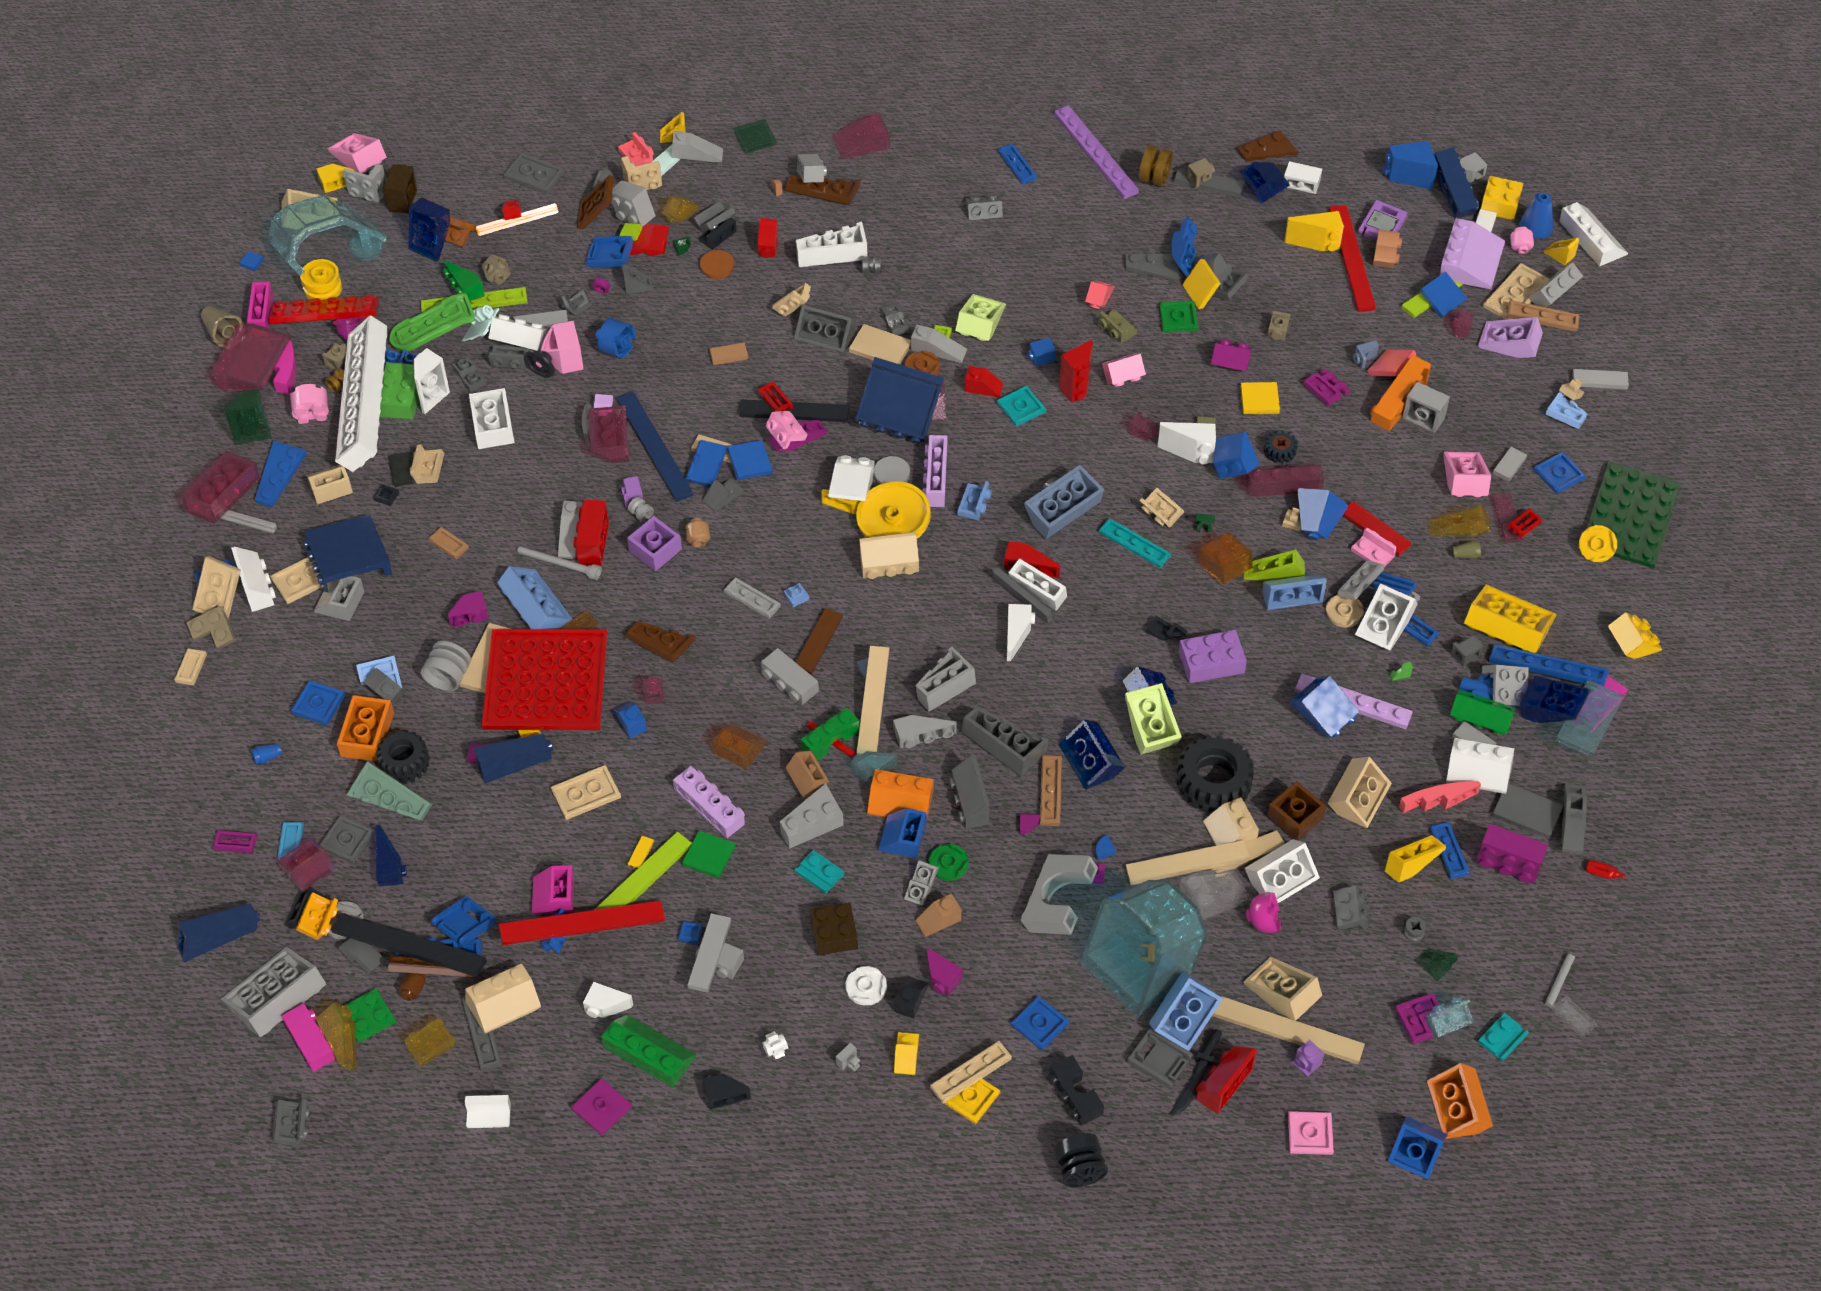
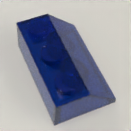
(1091, 754)

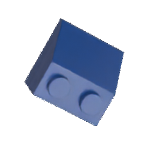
(1234, 455)
(1417, 1147)

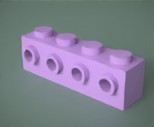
(936, 470)
(709, 801)

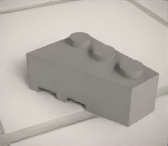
(812, 818)

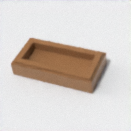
(729, 353)
(448, 543)

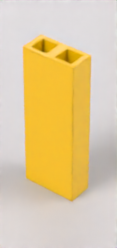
(641, 852)

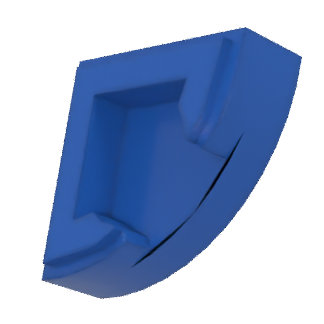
(1104, 848)

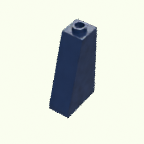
(511, 756)
(215, 930)

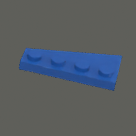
(279, 470)

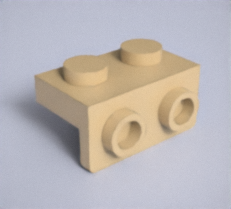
(792, 300)
(426, 465)
(1162, 507)

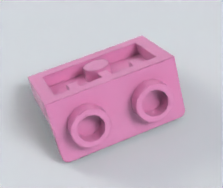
(1374, 548)

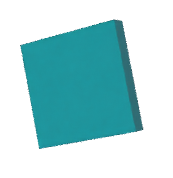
(1021, 406)

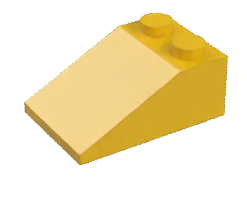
(1315, 231)

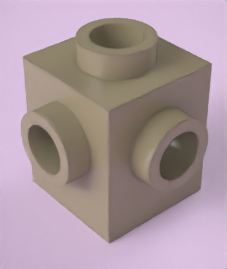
(496, 269)

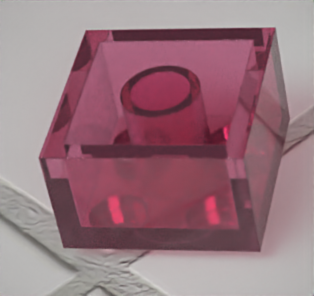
(306, 864)

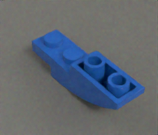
(1182, 245)

